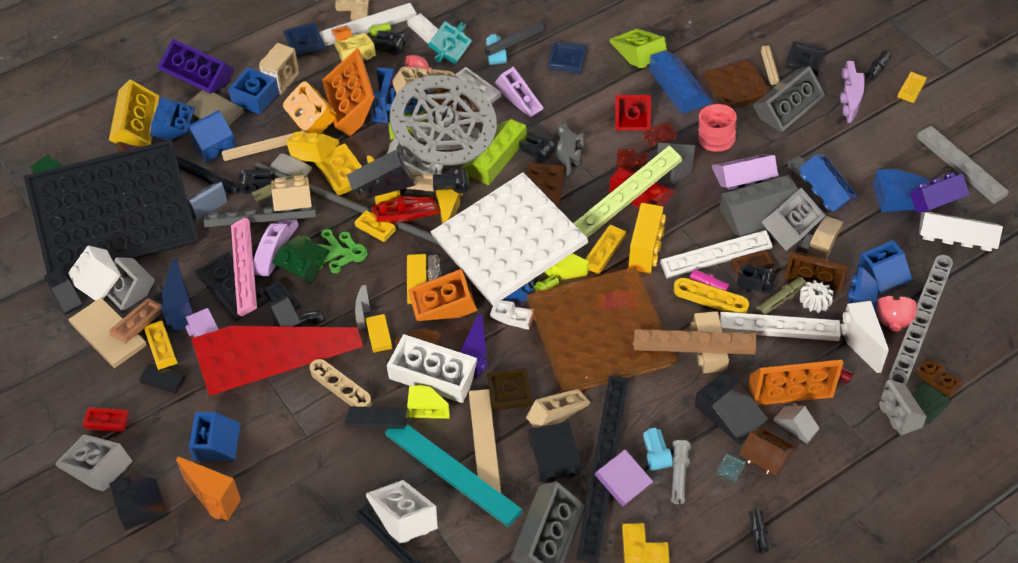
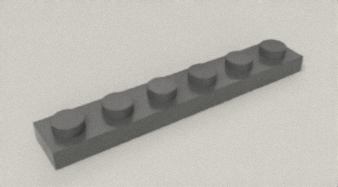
(254, 216)

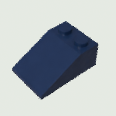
(175, 299)

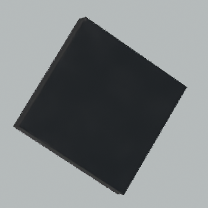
(805, 55)

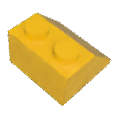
(311, 146)

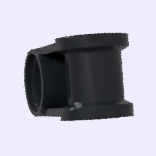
(755, 278)

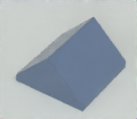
(207, 200)

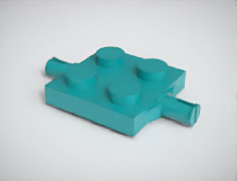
(450, 42)

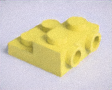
(359, 41)

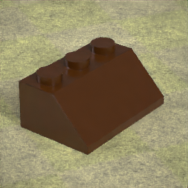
(817, 269)

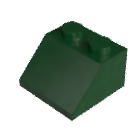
(301, 258)

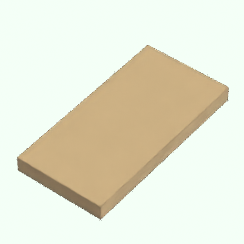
(95, 325)

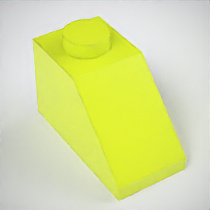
(569, 267)
(426, 403)

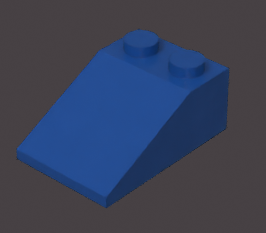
(894, 188)

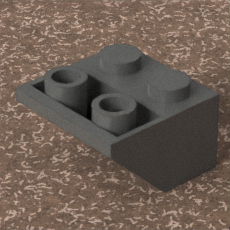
(683, 168)

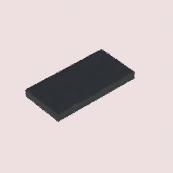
(220, 280)

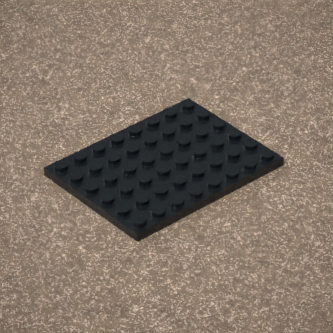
(115, 202)

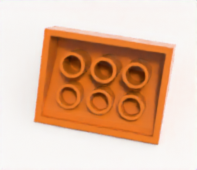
(349, 93)
(795, 382)

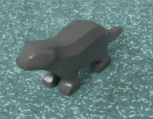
(567, 146)

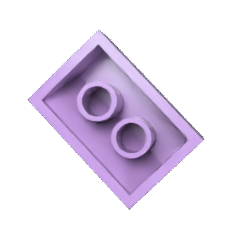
(746, 171)

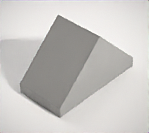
(797, 421)

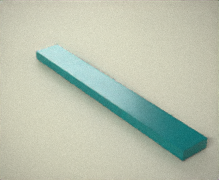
(456, 474)

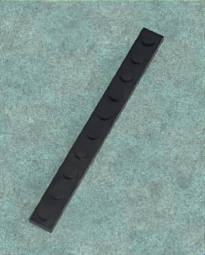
(606, 450)

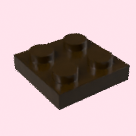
(509, 389)

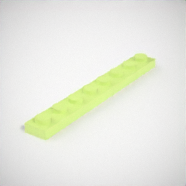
(628, 191)

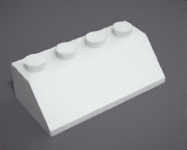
(960, 229)
(431, 365)

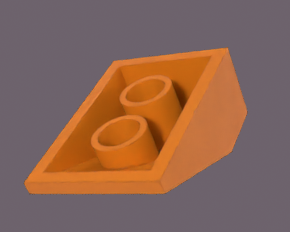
(443, 298)
(213, 489)

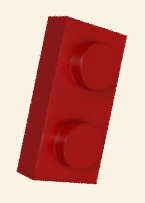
(106, 419)

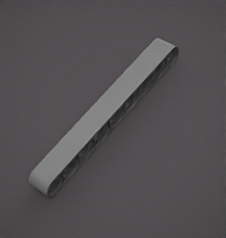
(918, 327)

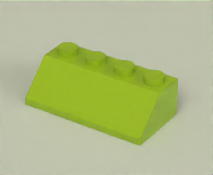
(499, 153)

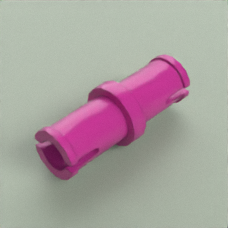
(708, 280)

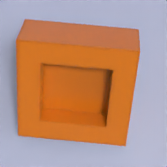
(341, 33)

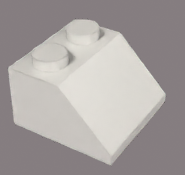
(94, 272)

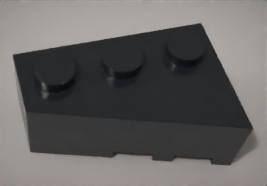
(380, 177)

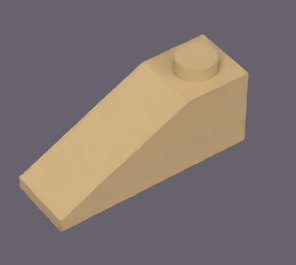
(825, 237)
(556, 408)

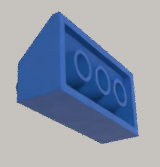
(678, 82)

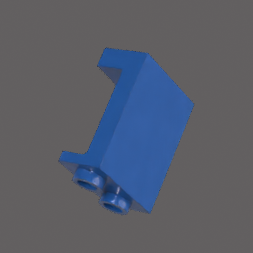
(378, 107)

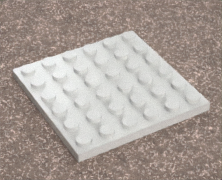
(508, 238)

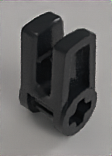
(389, 43)
(537, 146)
(256, 180)

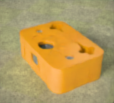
(309, 109)

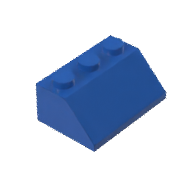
(827, 182)

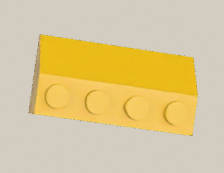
(133, 115)

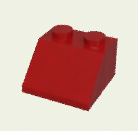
(632, 112)

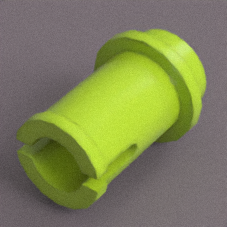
(381, 27)
(547, 283)

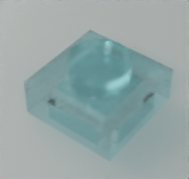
(731, 468)

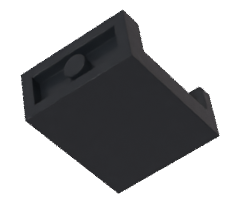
(555, 452)

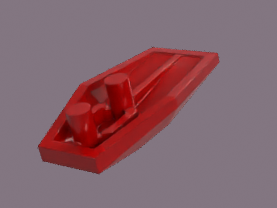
(404, 209)

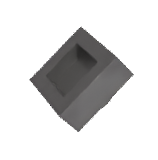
(803, 245)

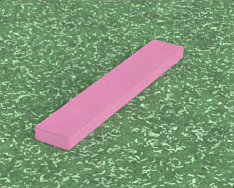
(243, 267)

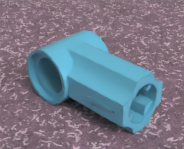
(499, 57)
(657, 454)

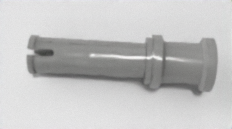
(680, 463)

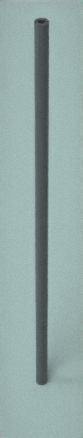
(350, 204)

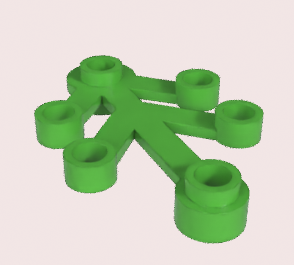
(354, 252)

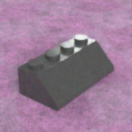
(789, 99)
(548, 526)

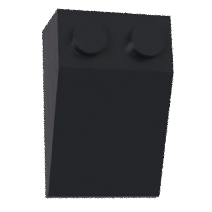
(730, 407)

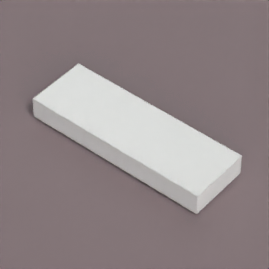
(487, 89)

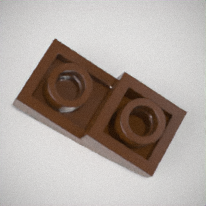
(934, 375)

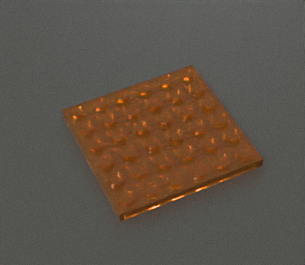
(592, 329)

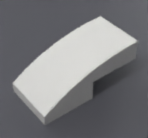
(509, 314)

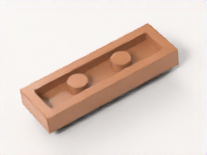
(136, 320)

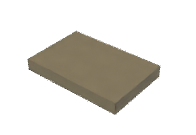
(209, 103)

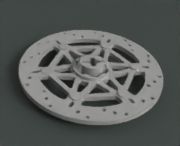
(486, 116)

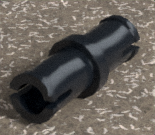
(878, 65)
(758, 531)

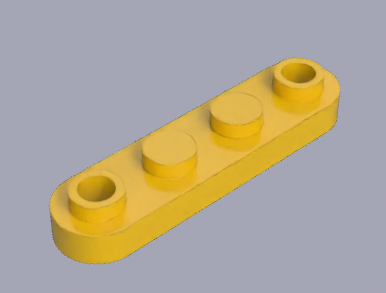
(710, 296)

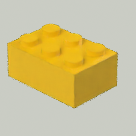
(646, 237)

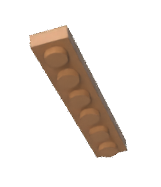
(695, 341)

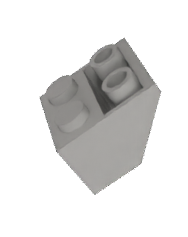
(901, 408)

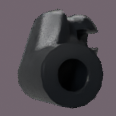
(310, 315)

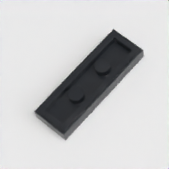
(377, 417)

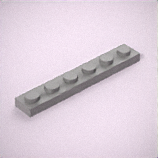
(962, 164)

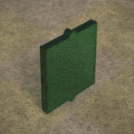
(930, 401)

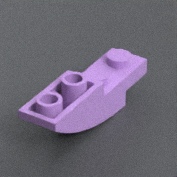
(852, 92)
(272, 240)

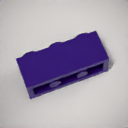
(939, 192)

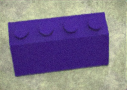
(195, 67)

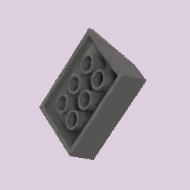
(752, 204)

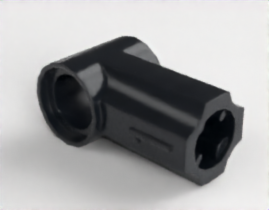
(457, 181)

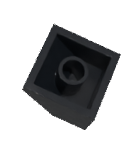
(137, 500)

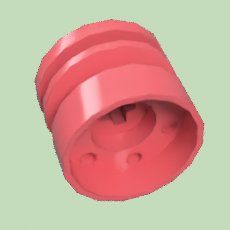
(717, 127)

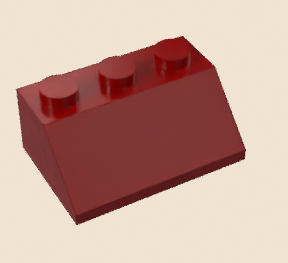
(654, 195)

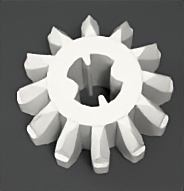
(816, 296)

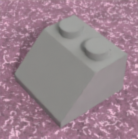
(131, 285)

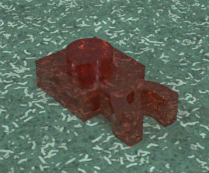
(660, 133)
(628, 158)

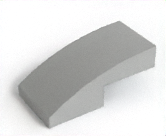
(290, 165)
(362, 306)

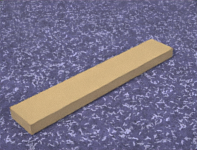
(484, 438)

